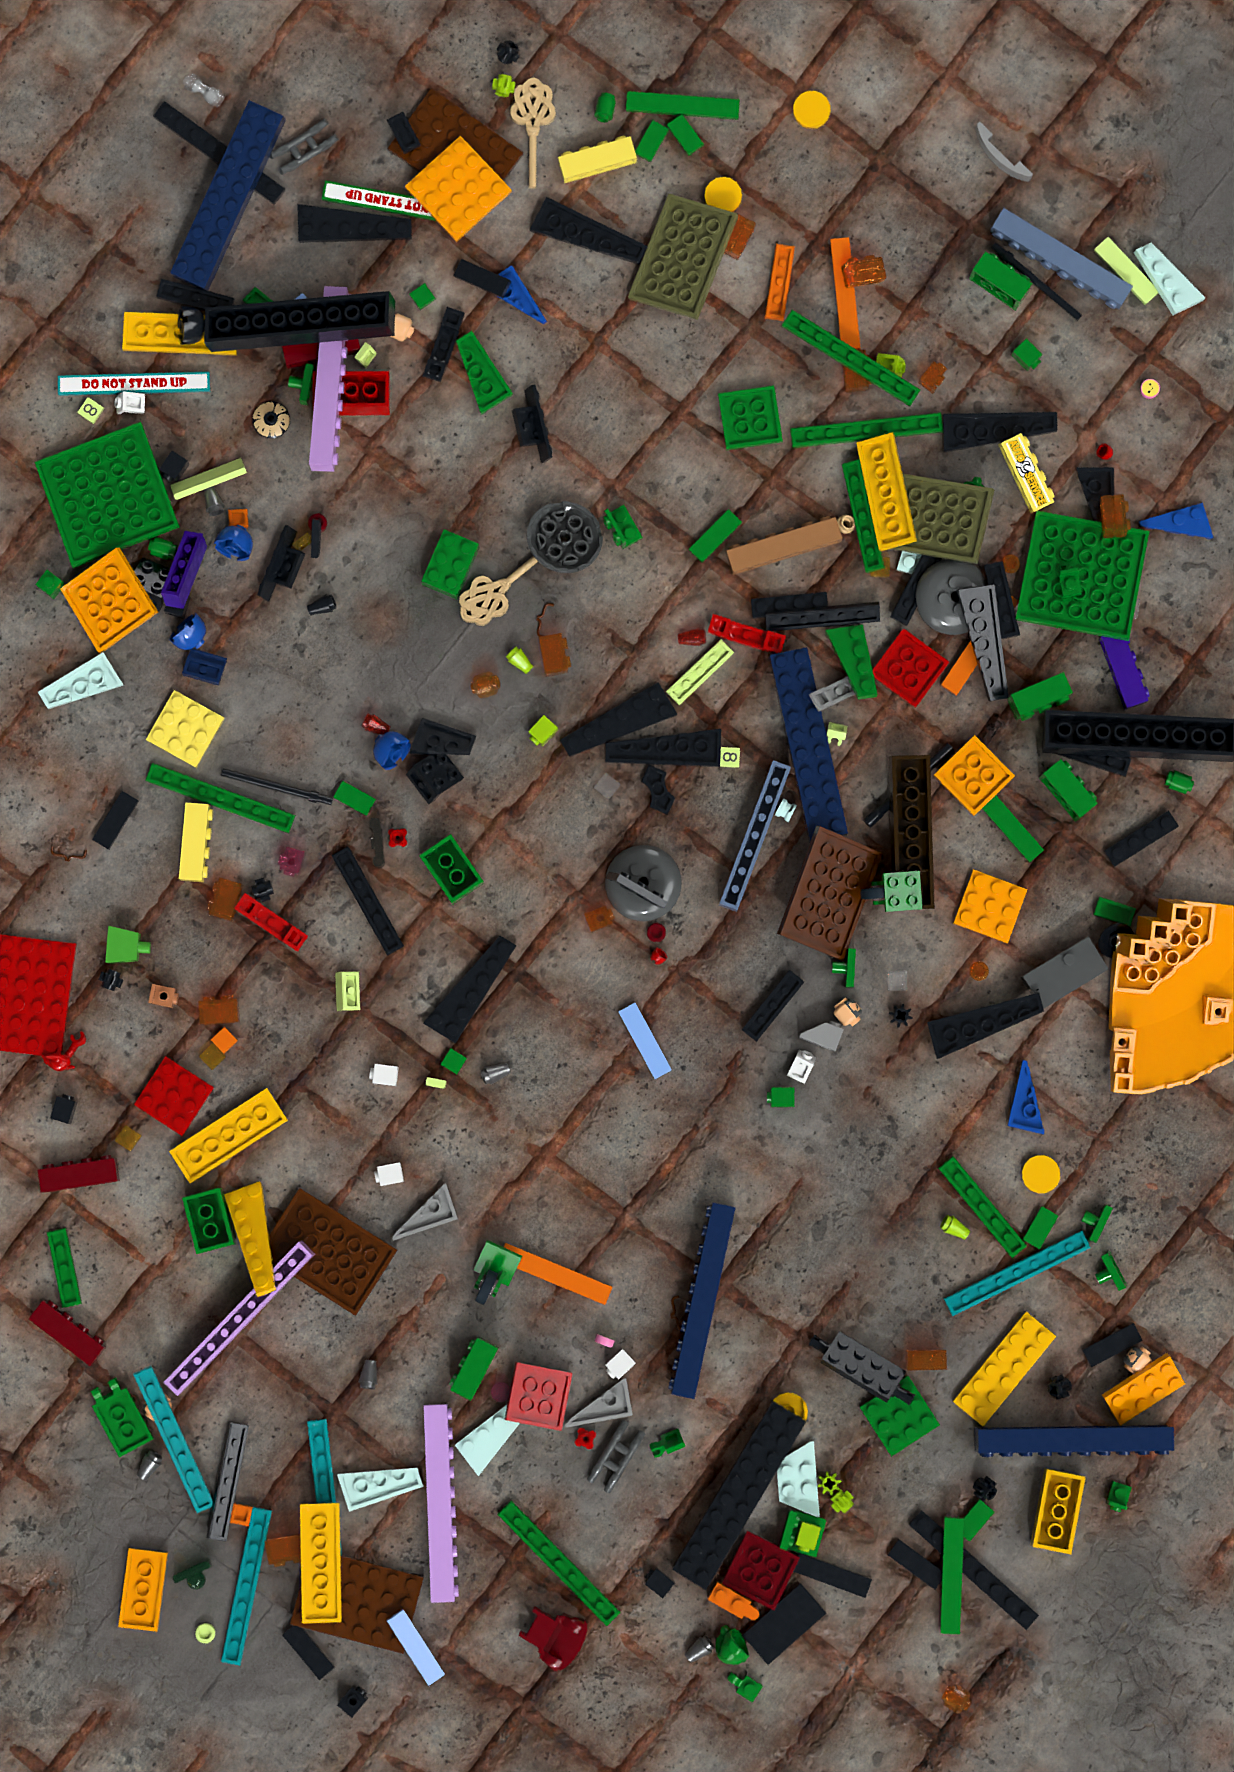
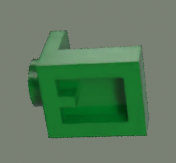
(1069, 582)
(1118, 1496)

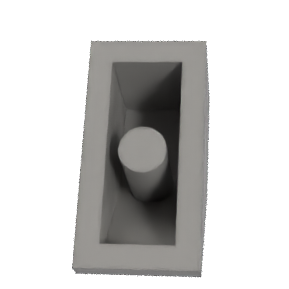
(825, 1035)

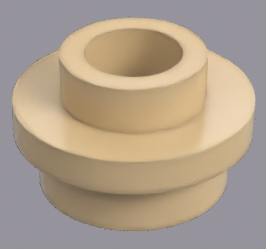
(849, 521)

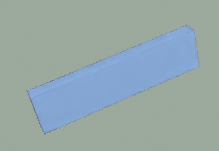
(645, 1040)
(415, 1647)

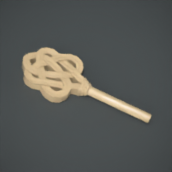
(540, 119)
(478, 612)

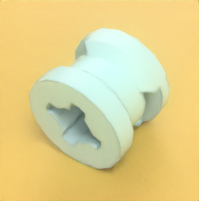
(785, 810)

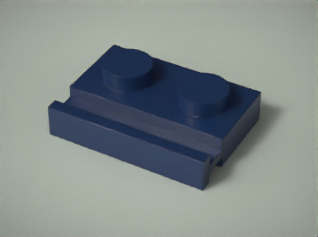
(204, 666)

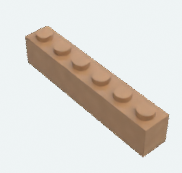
(784, 545)

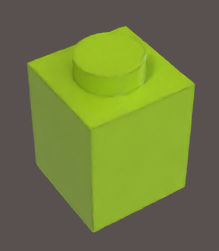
(542, 731)
(807, 1536)

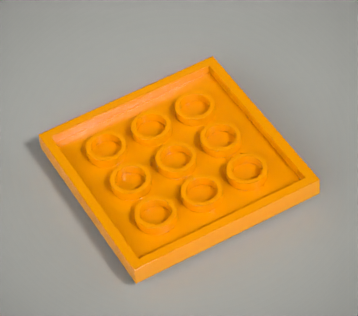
(458, 188)
(109, 600)

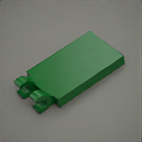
(121, 1418)

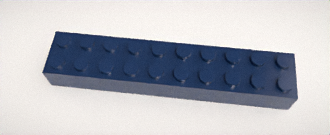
(228, 196)
(807, 742)
(703, 1300)
(1074, 1439)

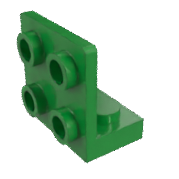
(623, 527)
(791, 1529)

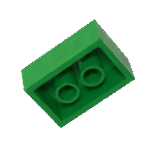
(1000, 280)
(450, 564)
(1040, 697)
(1068, 789)
(451, 869)
(209, 1220)
(473, 1368)

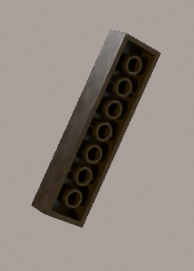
(912, 820)

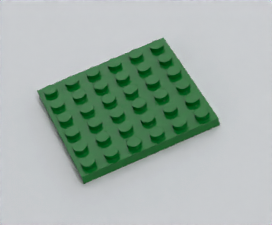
(107, 494)
(1107, 576)

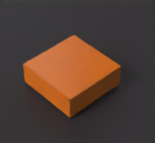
(238, 517)
(224, 1040)
(241, 1514)

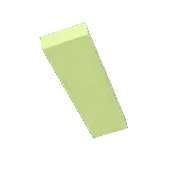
(1126, 270)
(208, 478)
(700, 672)

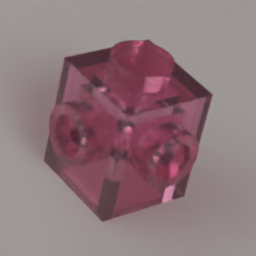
(291, 861)

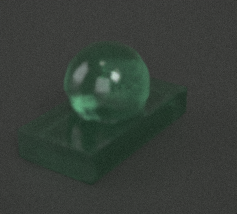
(194, 1575)

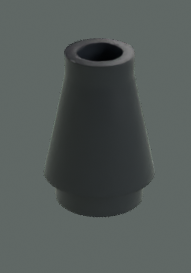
(322, 605)

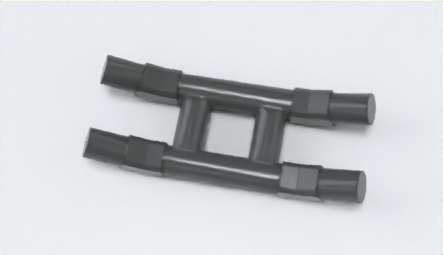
(306, 136)
(604, 1459)

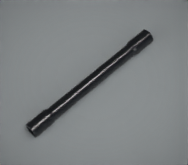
(878, 812)

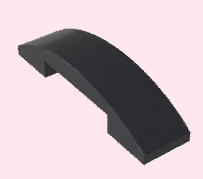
(444, 344)

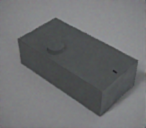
(1065, 972)

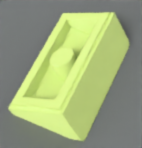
(347, 991)

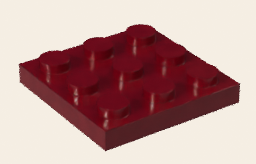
(760, 1570)

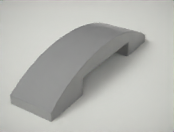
(1018, 171)
(832, 694)

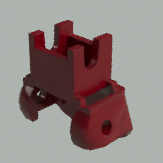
(556, 1638)

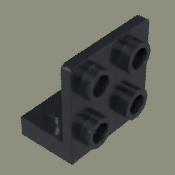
(152, 578)
(434, 776)

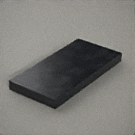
(785, 1624)

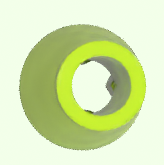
(519, 660)
(954, 1227)

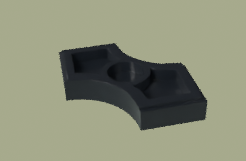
(655, 781)

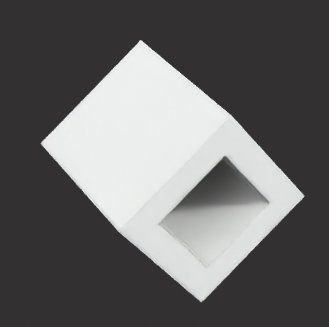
(384, 1075)
(389, 1174)
(619, 1364)

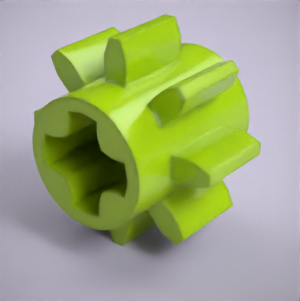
(503, 85)
(824, 1480)
(842, 1501)

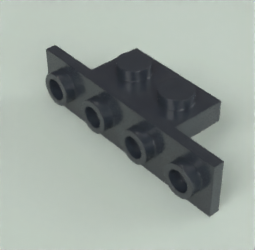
(531, 425)
(283, 565)

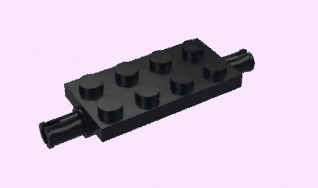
(863, 1367)

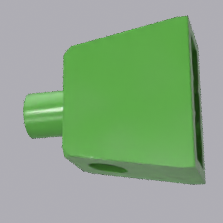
(124, 946)

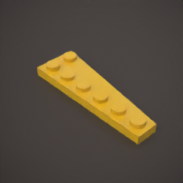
(250, 1223)

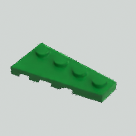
(484, 377)
(854, 658)

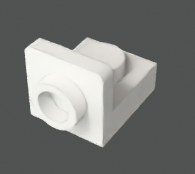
(130, 403)
(801, 1066)

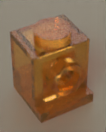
(933, 376)
(594, 924)

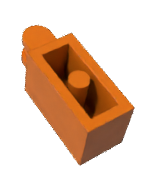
(732, 1601)

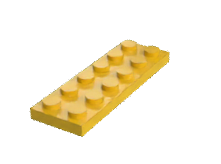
(159, 334)
(886, 491)
(228, 1135)
(1004, 1368)
(320, 1562)

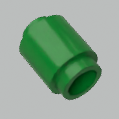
(605, 107)
(162, 548)
(1179, 781)

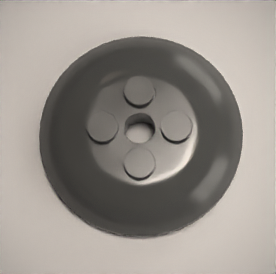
(566, 521)
(935, 591)
(647, 863)

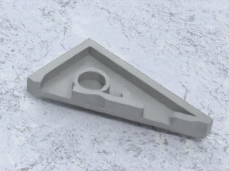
(435, 1212)
(610, 1405)

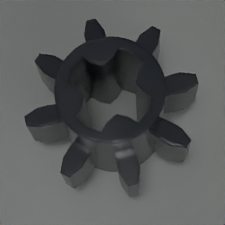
(508, 52)
(262, 889)
(110, 979)
(899, 1021)
(1059, 1387)
(985, 1488)

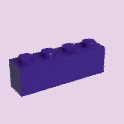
(184, 569)
(1124, 672)

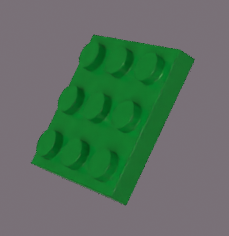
(750, 418)
(897, 1422)

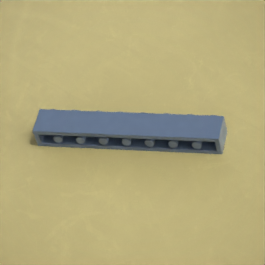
(1061, 259)
(754, 836)

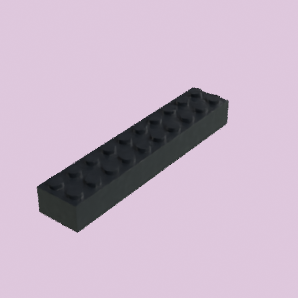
(300, 321)
(1138, 735)
(739, 1495)

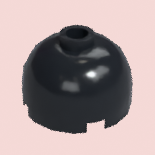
(191, 325)

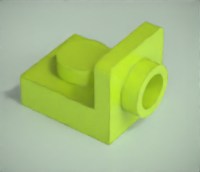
(892, 362)

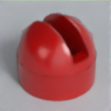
(1104, 451)
(658, 956)

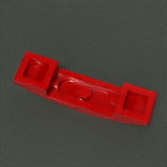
(746, 635)
(271, 922)

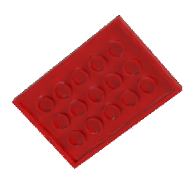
(34, 994)

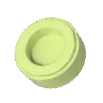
(205, 1633)

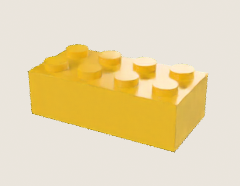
(1057, 1511)

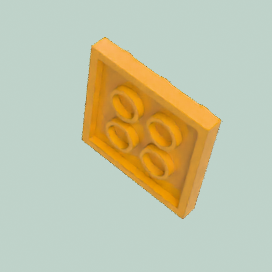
(974, 775)
(990, 906)

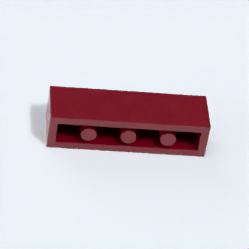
(301, 354)
(78, 1175)
(67, 1332)

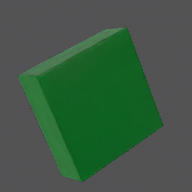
(422, 296)
(453, 1061)

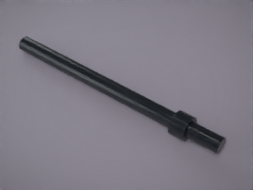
(1009, 258)
(313, 796)

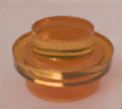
(1011, 563)
(979, 971)

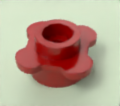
(401, 841)
(586, 1443)

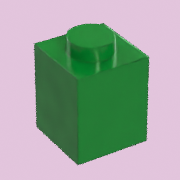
(1027, 355)
(50, 584)
(781, 1097)

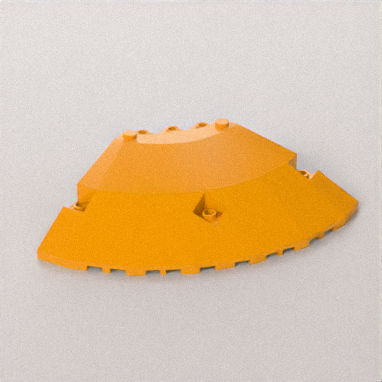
(1167, 995)

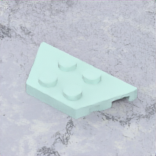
(798, 1480)

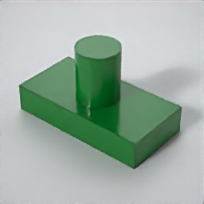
(303, 383)
(846, 968)
(1096, 1222)
(1111, 1272)

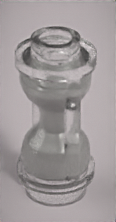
(211, 94)

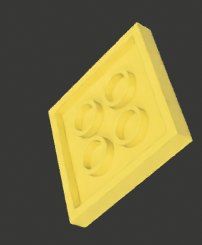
(185, 728)

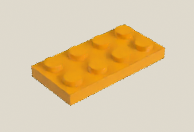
(1143, 1389)
(143, 1589)

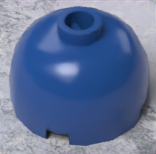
(234, 541)
(189, 633)
(390, 748)

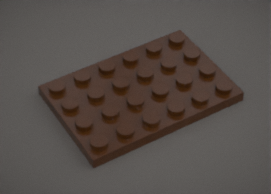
(440, 123)
(828, 893)
(346, 1255)
(367, 1600)

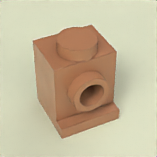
(157, 990)

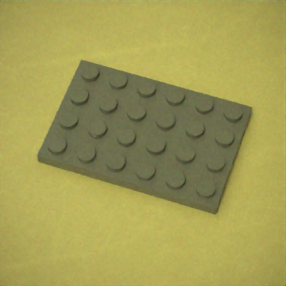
(683, 256)
(947, 518)

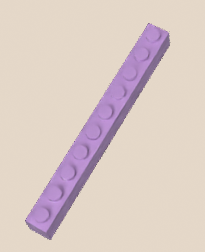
(327, 399)
(237, 1321)
(440, 1503)

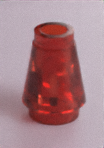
(692, 637)
(375, 724)

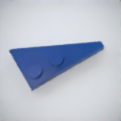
(519, 296)
(1186, 521)
(1024, 1108)

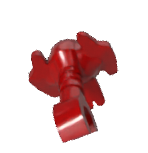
(62, 1062)

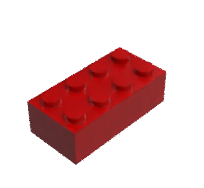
(363, 393)

